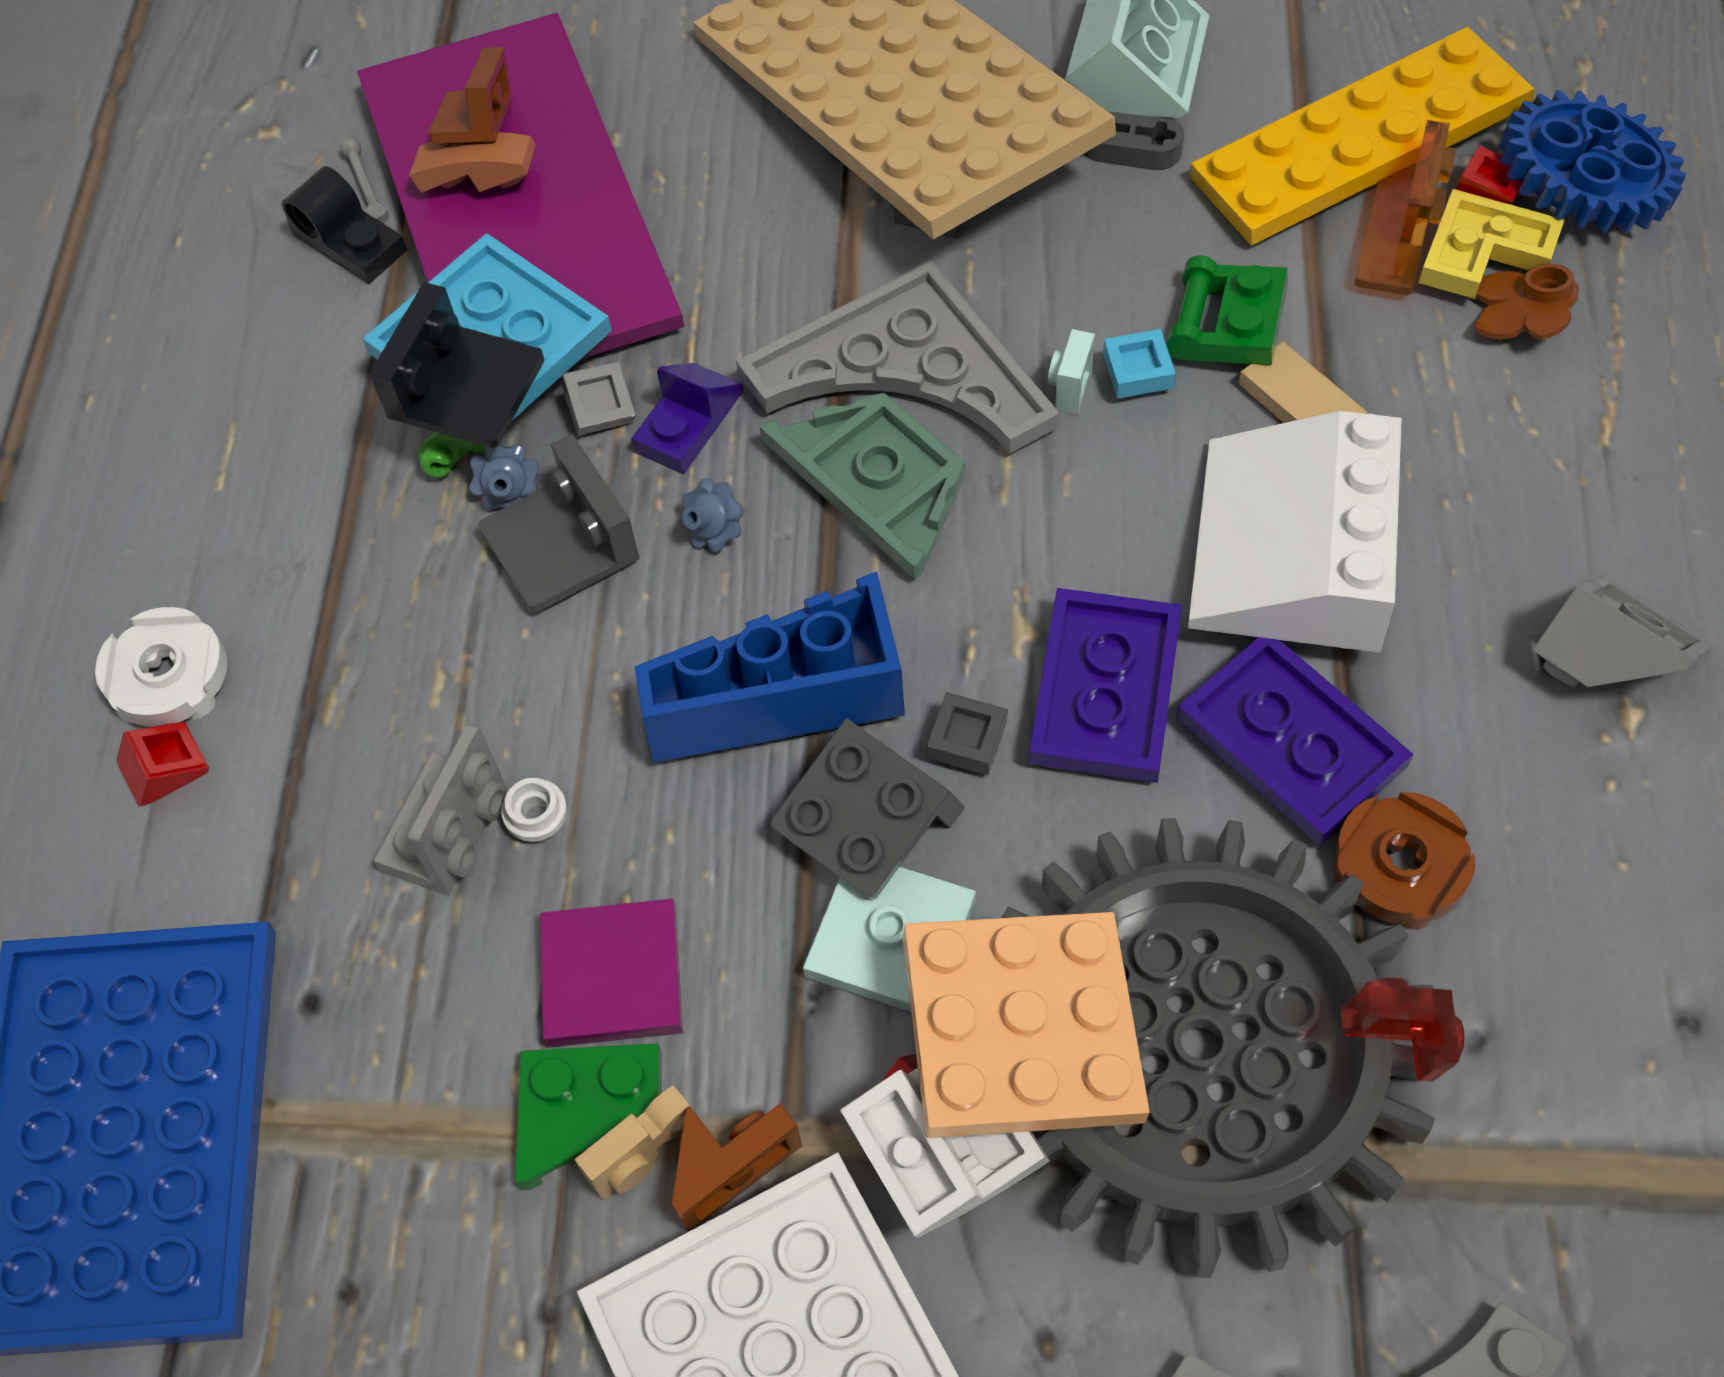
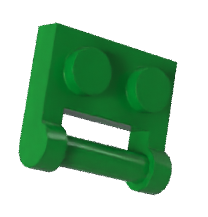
(1247, 315)

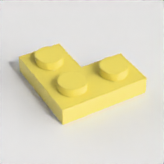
(1482, 230)

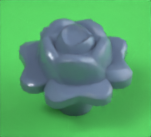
(503, 476)
(711, 515)

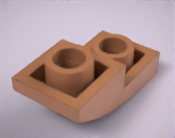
(486, 163)

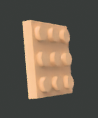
(1023, 1025)

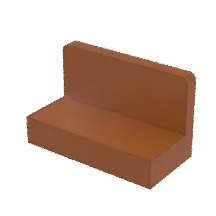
(478, 110)

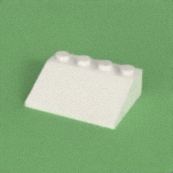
(1301, 532)

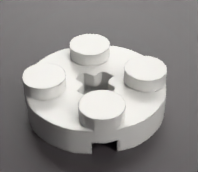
(179, 694)

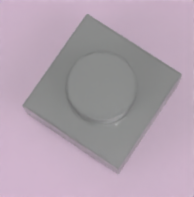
(598, 398)

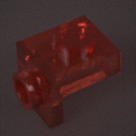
(1399, 1012)

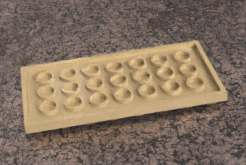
(910, 97)

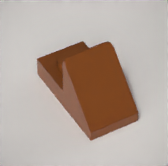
(716, 1175)

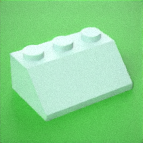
(1139, 55)

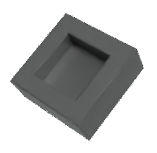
(967, 733)

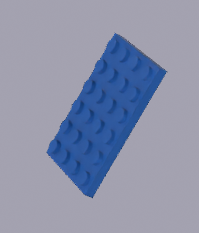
(130, 1134)

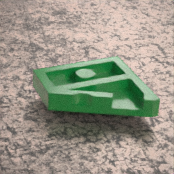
(576, 1099)

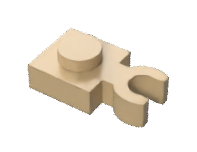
(625, 1152)

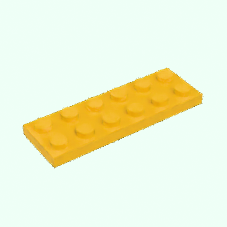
(1358, 135)

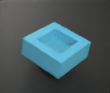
(1138, 363)

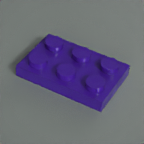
(1106, 685)
(1293, 737)

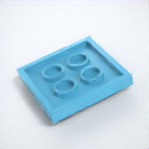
(513, 300)

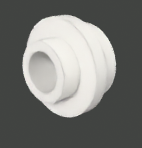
(530, 794)

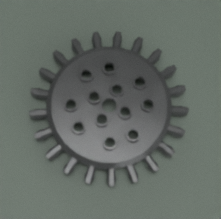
(1251, 1162)

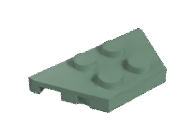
(877, 472)

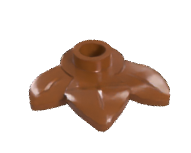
(1526, 302)

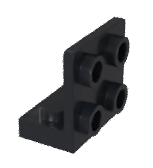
(452, 375)

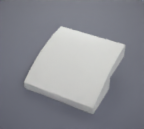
(934, 1176)

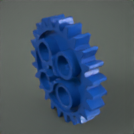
(1591, 161)

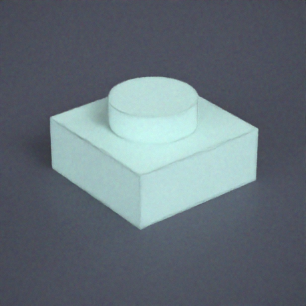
(1072, 371)

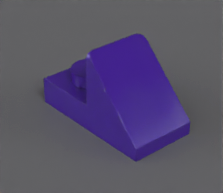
(686, 415)

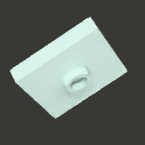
(862, 938)

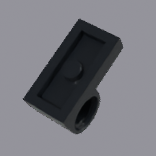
(331, 220)

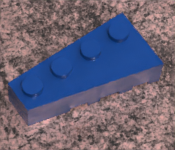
(776, 677)

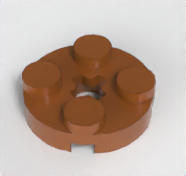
(1441, 853)

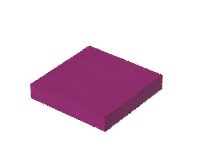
(610, 973)

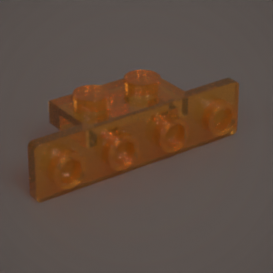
(1401, 214)

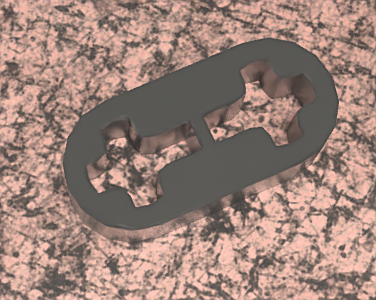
(1135, 143)

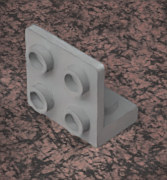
(445, 816)

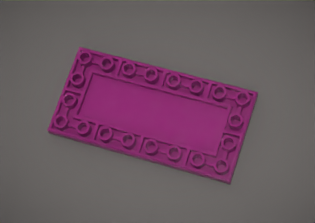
(569, 210)

